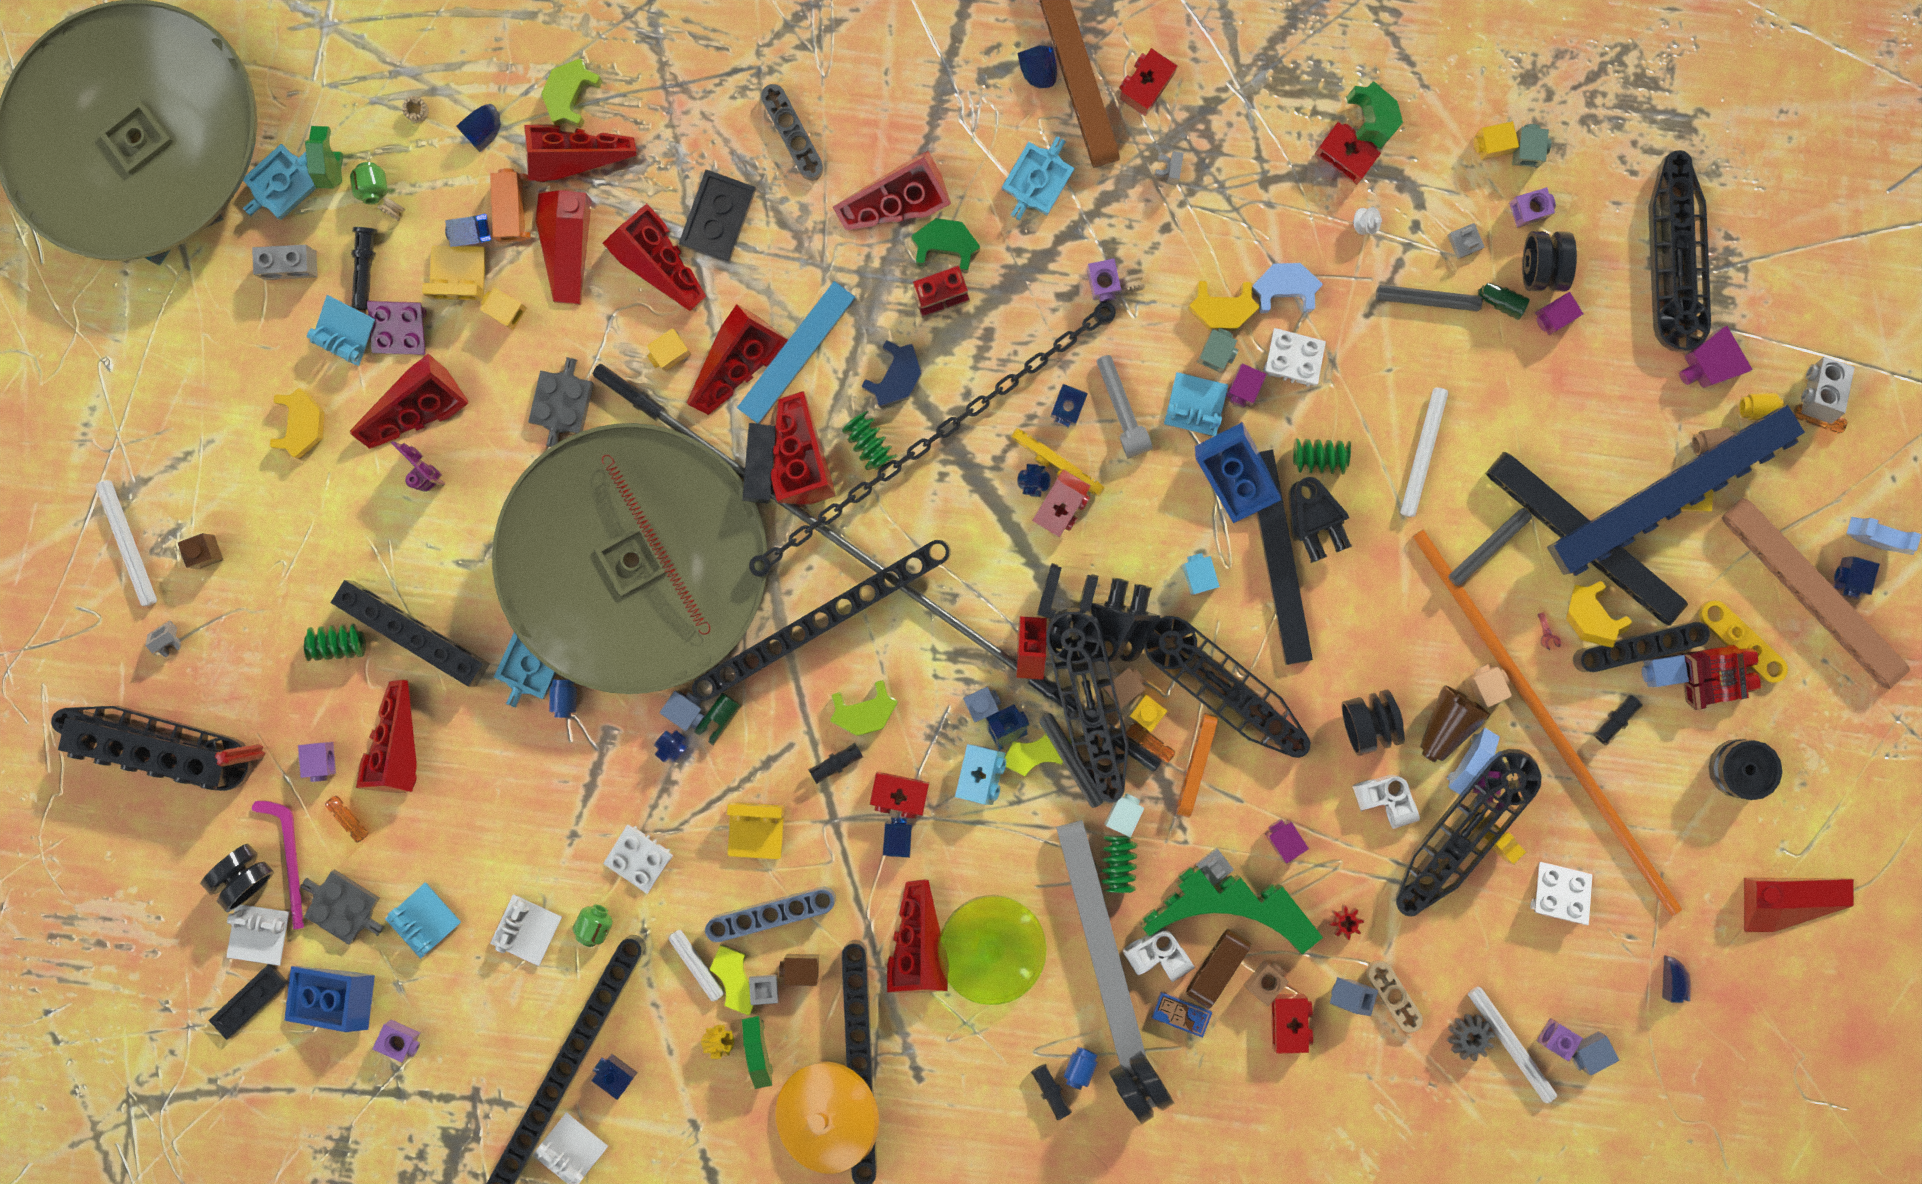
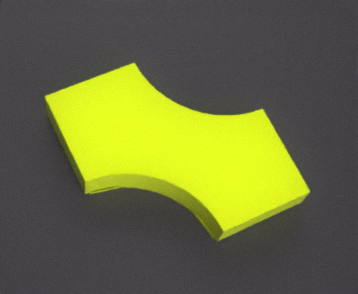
(1024, 756)
(730, 968)

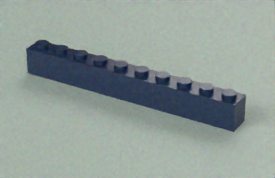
(1675, 490)

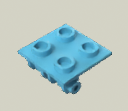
(342, 330)
(1196, 404)
(422, 920)

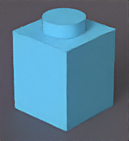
(1200, 574)

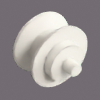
(1367, 221)

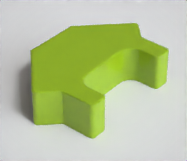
(564, 90)
(864, 716)

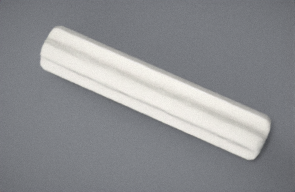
(696, 965)

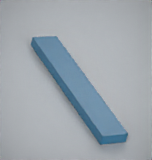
(796, 352)

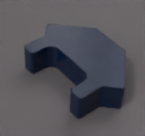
(900, 377)

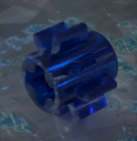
(1034, 480)
(670, 746)

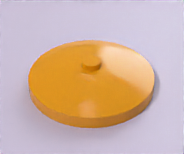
(827, 1117)

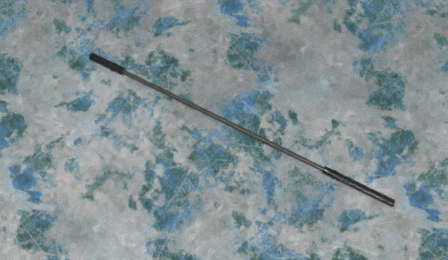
(1049, 689)

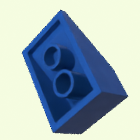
(1237, 472)
(329, 998)

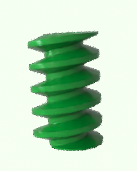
(868, 442)
(1321, 455)
(333, 643)
(1120, 864)

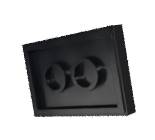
(717, 216)

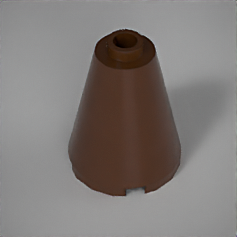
(1451, 723)

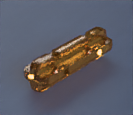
(1838, 426)
(1151, 742)
(346, 819)

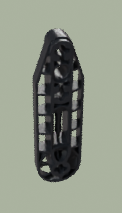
(1679, 241)
(1237, 698)
(1094, 718)
(237, 776)
(1456, 845)

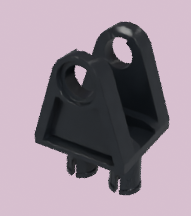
(1315, 514)
(1045, 607)
(1125, 623)

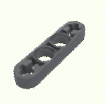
(792, 132)

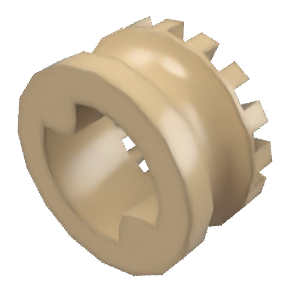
(417, 101)
(391, 207)
(1132, 283)

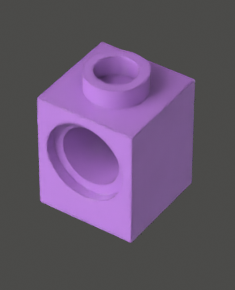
(1521, 207)
(1108, 269)
(317, 761)
(1559, 1039)
(386, 1045)

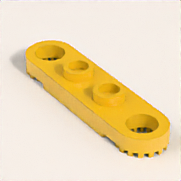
(1047, 457)
(1734, 631)

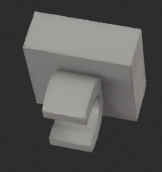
(1173, 168)
(1465, 241)
(161, 637)
(1214, 866)
(763, 989)

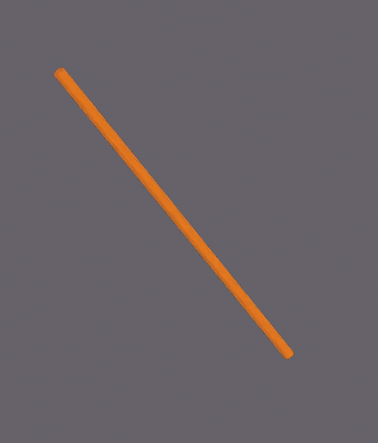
(1549, 725)

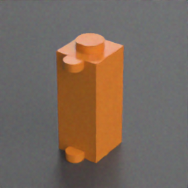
(508, 206)

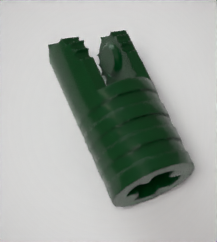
(1504, 300)
(722, 713)

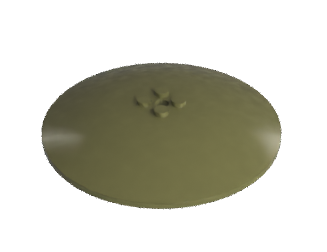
(84, 97)
(565, 548)

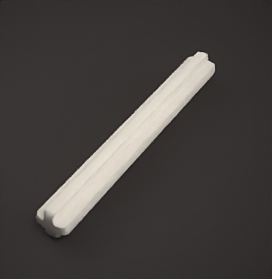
(1424, 452)
(126, 543)
(1512, 1044)

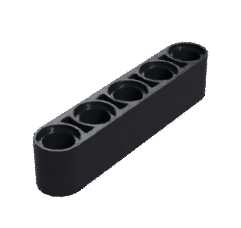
(1653, 647)

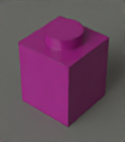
(1558, 313)
(1245, 386)
(1286, 840)

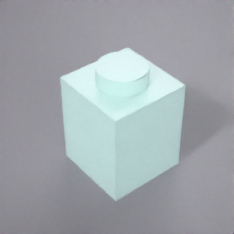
(1124, 815)

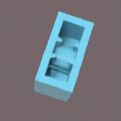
(971, 785)

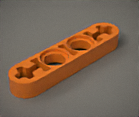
(1196, 765)

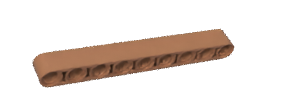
(1815, 593)

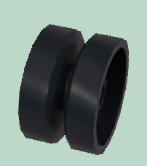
(1549, 261)
(1745, 769)
(237, 877)
(1143, 1086)

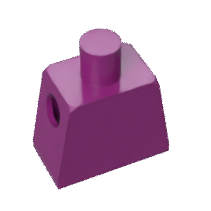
(1715, 360)

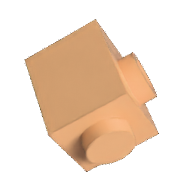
(1490, 685)

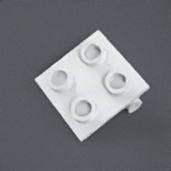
(1295, 357)
(638, 858)
(1563, 893)
(525, 930)
(257, 934)
(570, 1150)

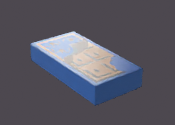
(1181, 1014)

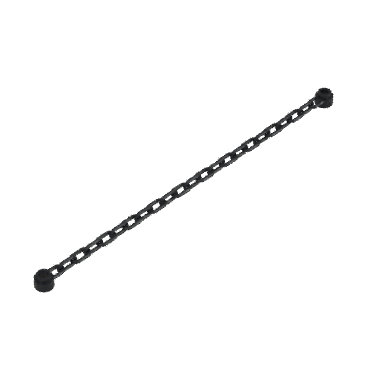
(1100, 319)

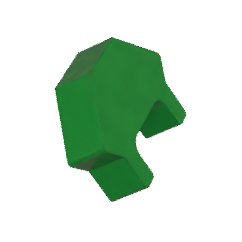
(1380, 113)
(323, 163)
(945, 238)
(756, 1052)

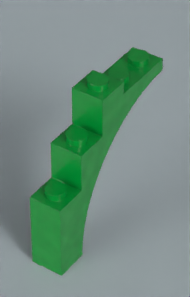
(1234, 897)

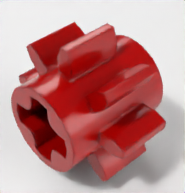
(1351, 927)

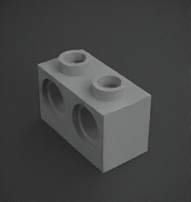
(284, 262)
(1827, 389)

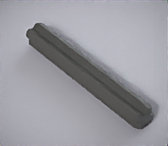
(1429, 298)
(1490, 547)
(1067, 755)

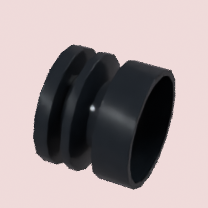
(1378, 720)

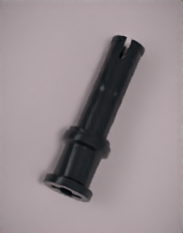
(363, 256)

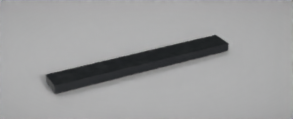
(1283, 575)

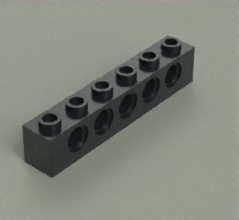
(410, 633)
(76, 741)

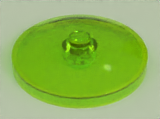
(992, 950)

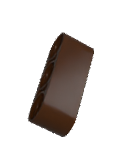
(1218, 968)

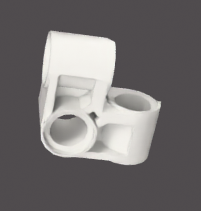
(1399, 806)
(1144, 955)

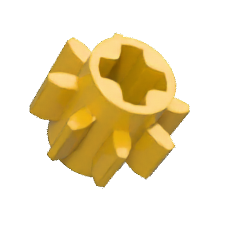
(717, 1041)

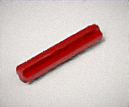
(239, 755)

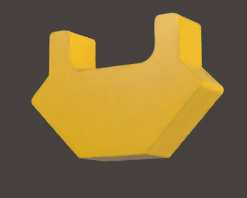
(1223, 312)
(304, 423)
(1590, 618)
(1506, 846)

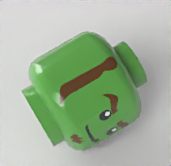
(368, 183)
(592, 925)

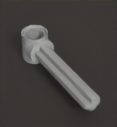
(1134, 437)

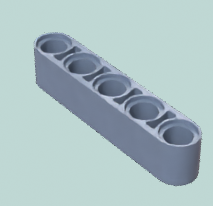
(760, 923)

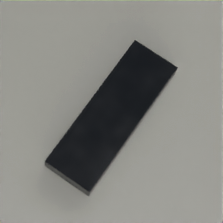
(758, 463)
(248, 1001)

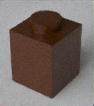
(200, 551)
(800, 969)

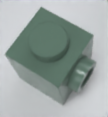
(1533, 146)
(1218, 350)

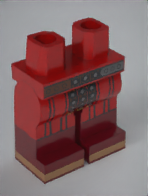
(940, 287)
(1720, 675)

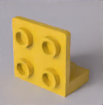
(456, 273)
(755, 830)

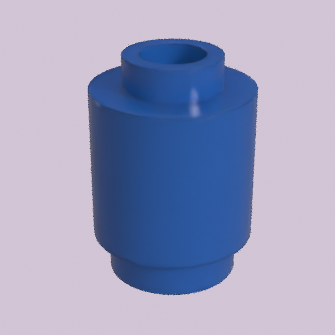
(562, 698)
(1080, 1068)

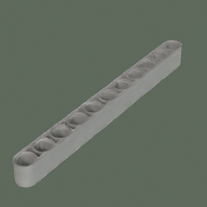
(1101, 942)

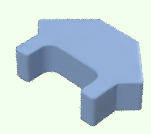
(1286, 281)
(1883, 537)
(1480, 751)

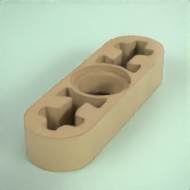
(1399, 1016)

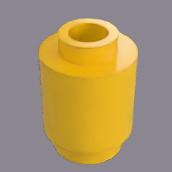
(1758, 405)

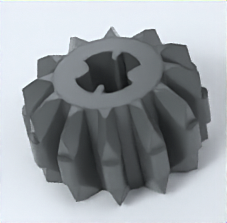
(1460, 1038)

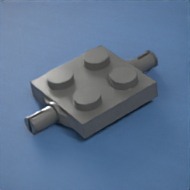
(561, 402)
(342, 907)

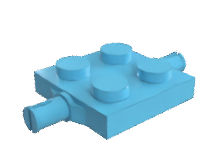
(1038, 178)
(279, 183)
(523, 672)

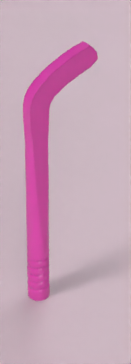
(290, 853)

